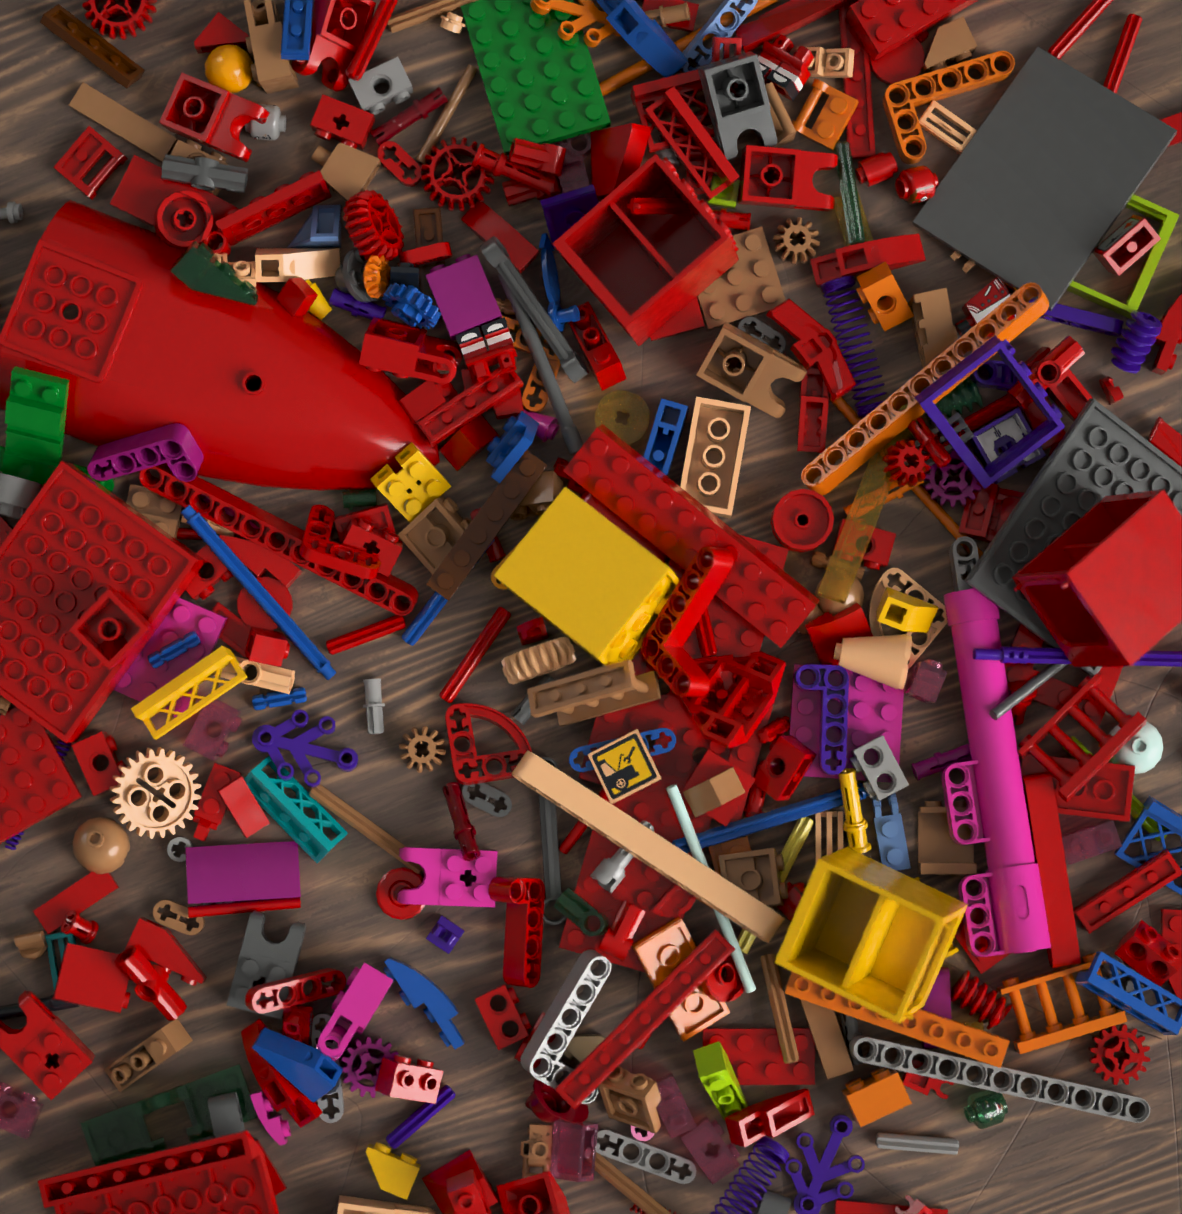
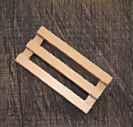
(942, 136)
(828, 814)

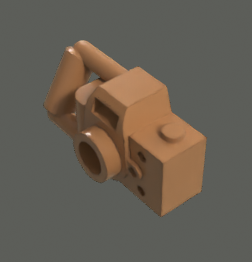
(539, 1148)

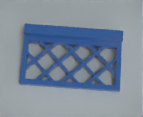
(1164, 816)

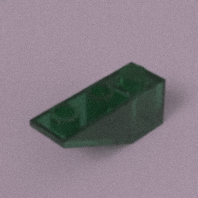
(207, 275)

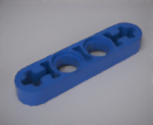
(654, 735)

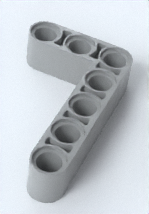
(565, 1028)

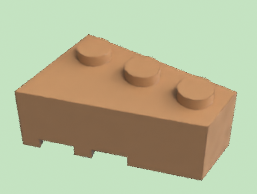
(932, 324)

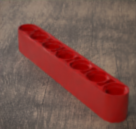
(1052, 867)

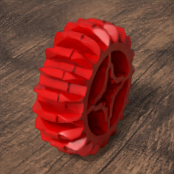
(113, 10)
(446, 178)
(373, 225)

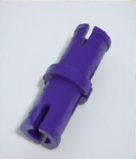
(349, 303)

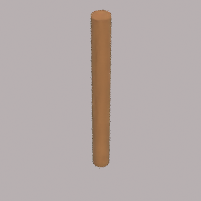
(447, 113)

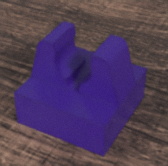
(445, 934)

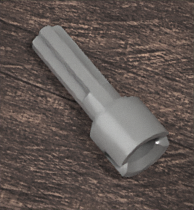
(611, 871)

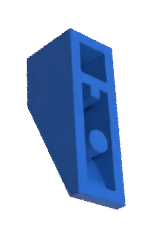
(666, 434)

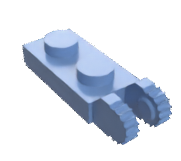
(890, 835)

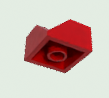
(112, 628)

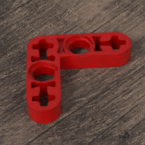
(321, 551)

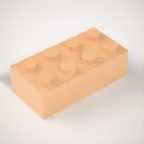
(715, 453)

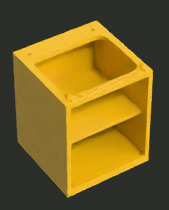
(589, 579)
(871, 934)

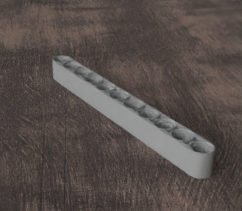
(1012, 1081)

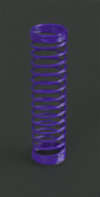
(837, 285)
(769, 1154)

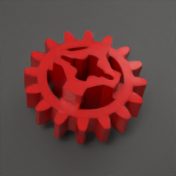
(1118, 1066)

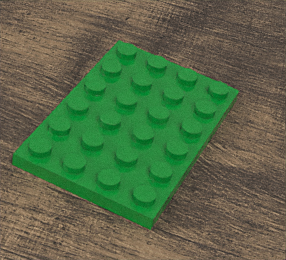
(532, 77)

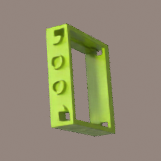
(1168, 220)

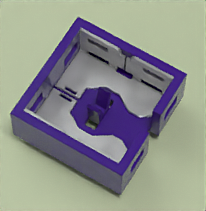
(1004, 434)

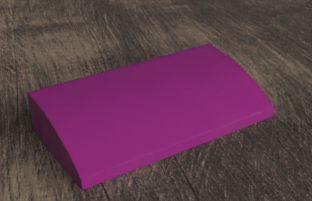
(242, 872)

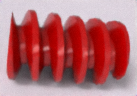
(979, 1000)

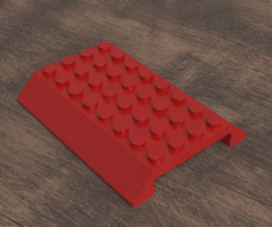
(194, 1178)

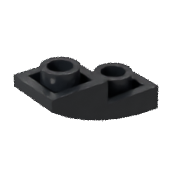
(405, 274)

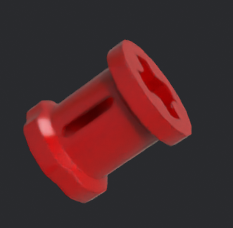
(79, 927)

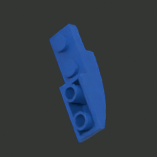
(644, 36)
(419, 990)

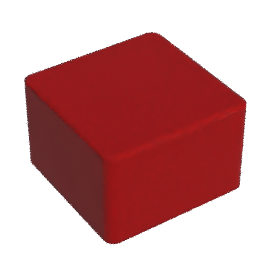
(297, 296)

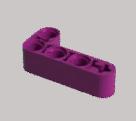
(162, 445)

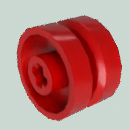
(799, 504)

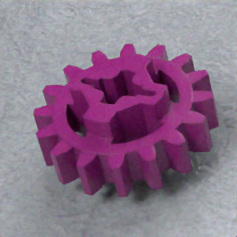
(943, 487)
(357, 1072)

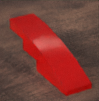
(812, 412)

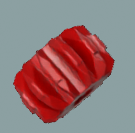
(916, 466)

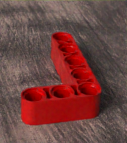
(678, 618)

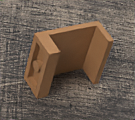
(935, 847)

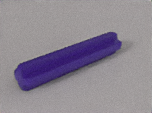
(419, 1117)

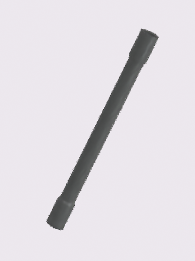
(568, 428)

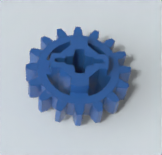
(411, 306)

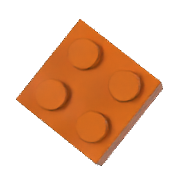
(875, 1096)

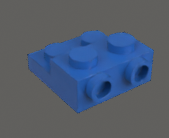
(513, 443)

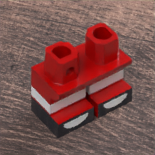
(783, 69)
(477, 355)

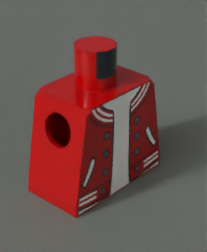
(982, 305)

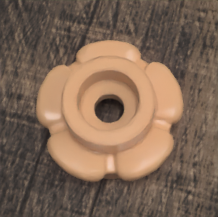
(452, 22)

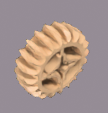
(538, 660)

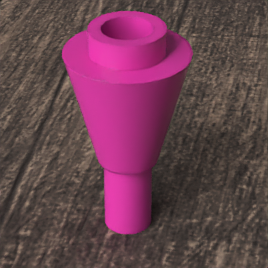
(547, 425)

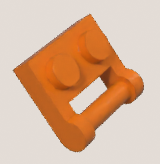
(832, 117)

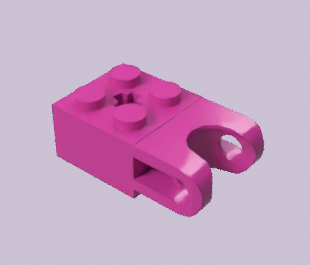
(442, 877)
(354, 1008)

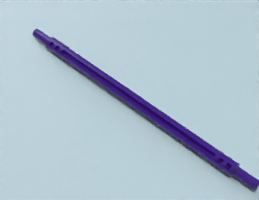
(1056, 656)

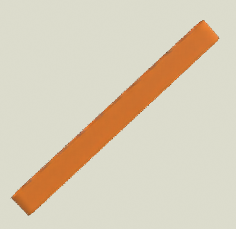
(898, 420)

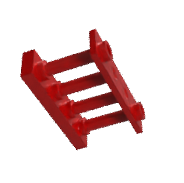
(1089, 764)

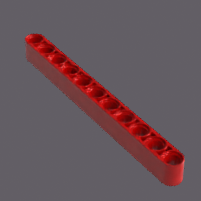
(265, 536)

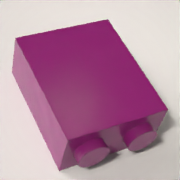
(463, 295)

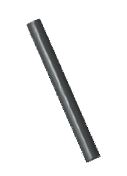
(1025, 690)

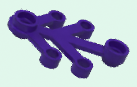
(300, 747)
(821, 1170)

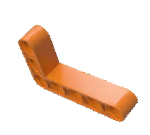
(937, 91)

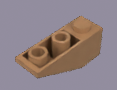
(148, 1054)

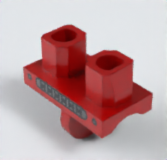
(298, 1023)

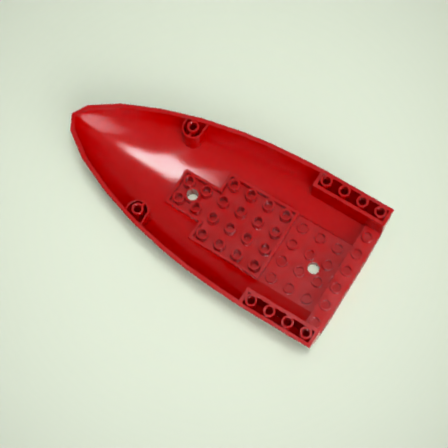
(167, 355)

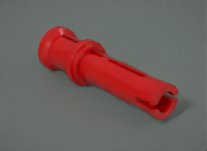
(499, 166)

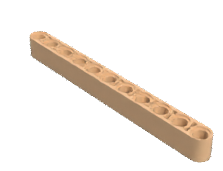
(648, 846)

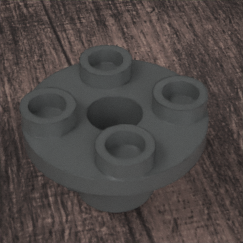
(350, 276)

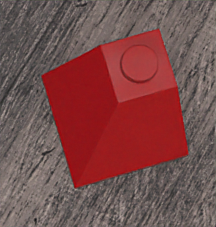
(437, 1182)
(533, 1196)

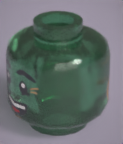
(985, 1109)

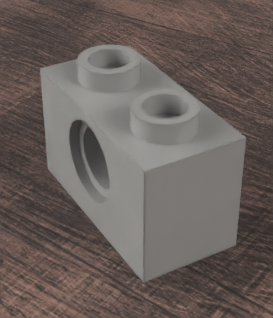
(389, 73)

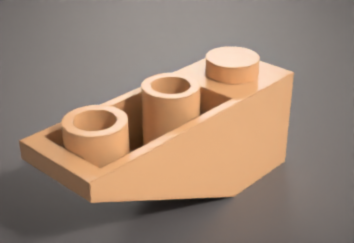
(287, 263)

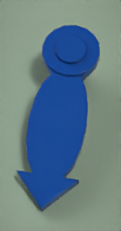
(551, 283)

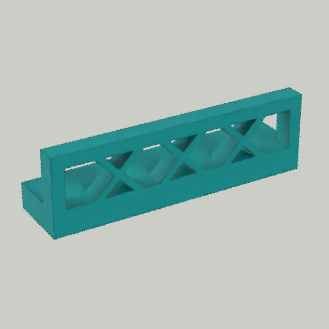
(289, 811)

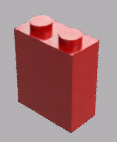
(92, 979)

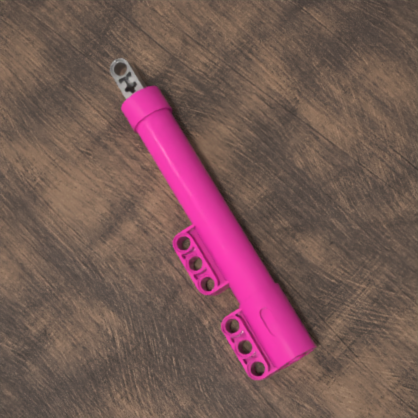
(991, 783)

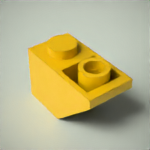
(905, 612)
(393, 1172)

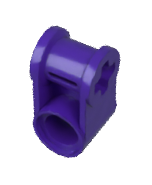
(999, 376)

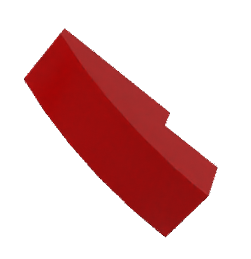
(487, 223)
(1067, 392)
(260, 560)
(769, 1117)

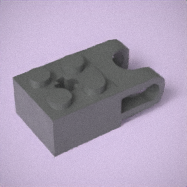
(738, 111)
(266, 959)

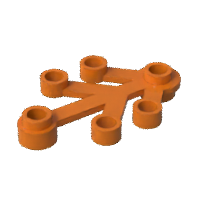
(587, 14)

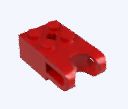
(335, 39)
(211, 116)
(792, 181)
(408, 352)
(43, 1035)

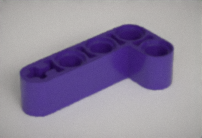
(826, 718)

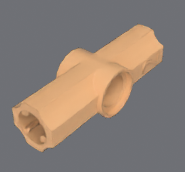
(267, 677)

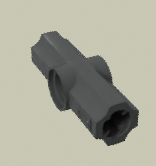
(204, 173)

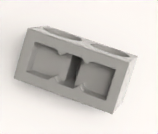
(885, 765)

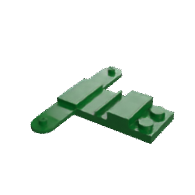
(36, 426)

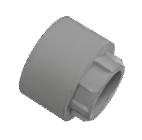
(16, 495)

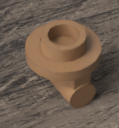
(31, 944)

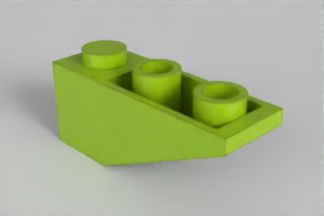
(719, 1079)

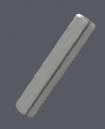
(917, 1143)

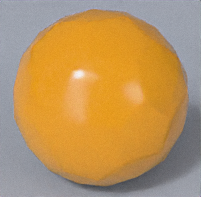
(229, 68)

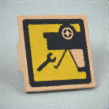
(624, 766)

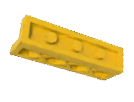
(182, 685)

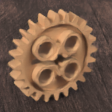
(141, 813)

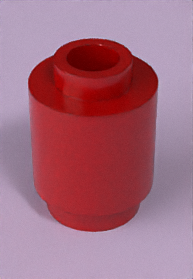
(876, 169)

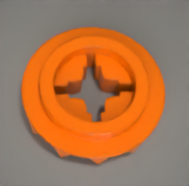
(376, 276)

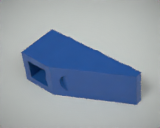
(299, 1063)

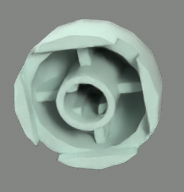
(1142, 750)

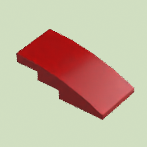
(144, 189)

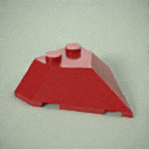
(737, 696)

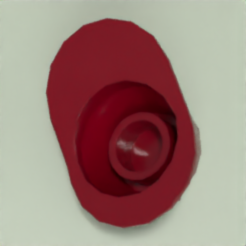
(550, 1106)

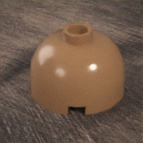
(100, 845)

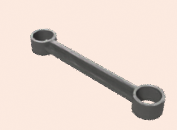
(500, 259)
(550, 850)

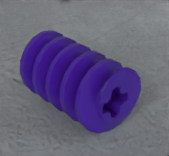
(1137, 341)

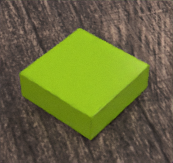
(727, 197)

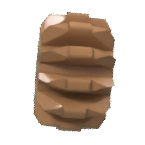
(794, 231)
(412, 750)

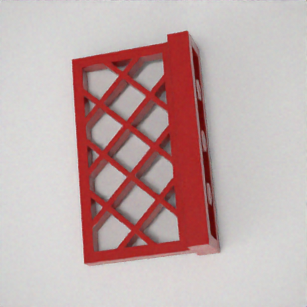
(653, 90)

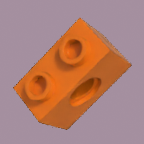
(878, 283)

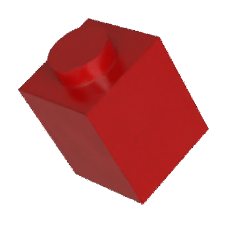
(266, 646)

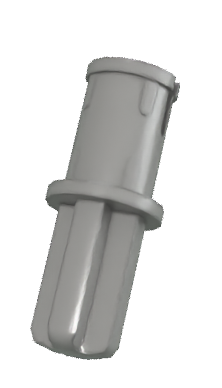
(374, 706)

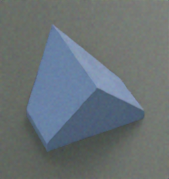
(320, 229)

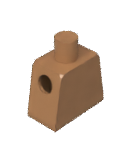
(346, 169)

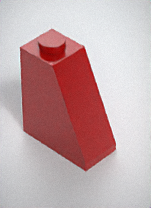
(616, 155)

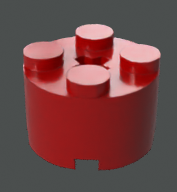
(197, 213)

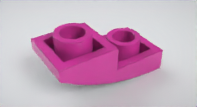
(274, 1125)

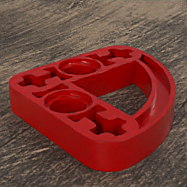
(470, 756)

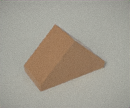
(714, 792)

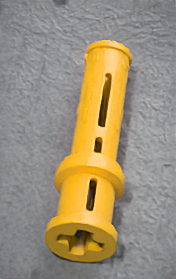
(854, 824)

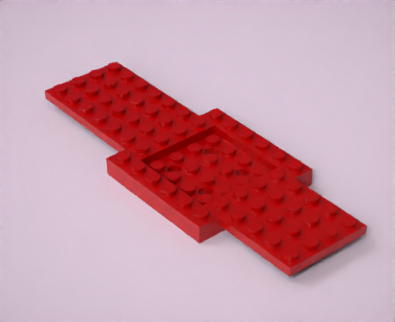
(642, 884)

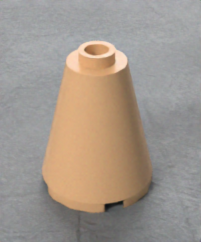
(877, 657)

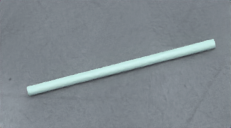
(698, 854)

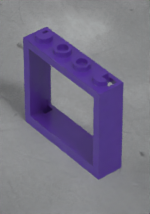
(1022, 448)

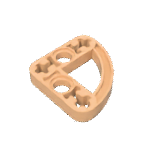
(875, 599)

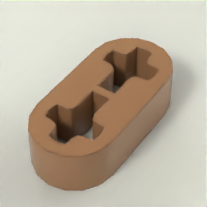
(176, 923)

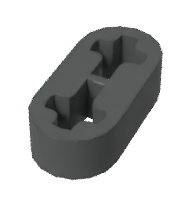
(764, 330)
(483, 804)

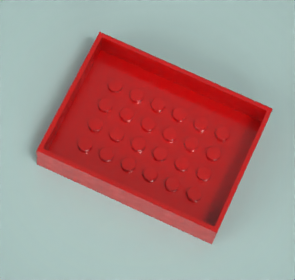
(52, 570)

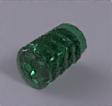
(959, 397)

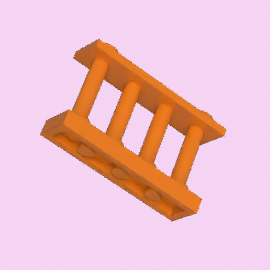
(1055, 1031)

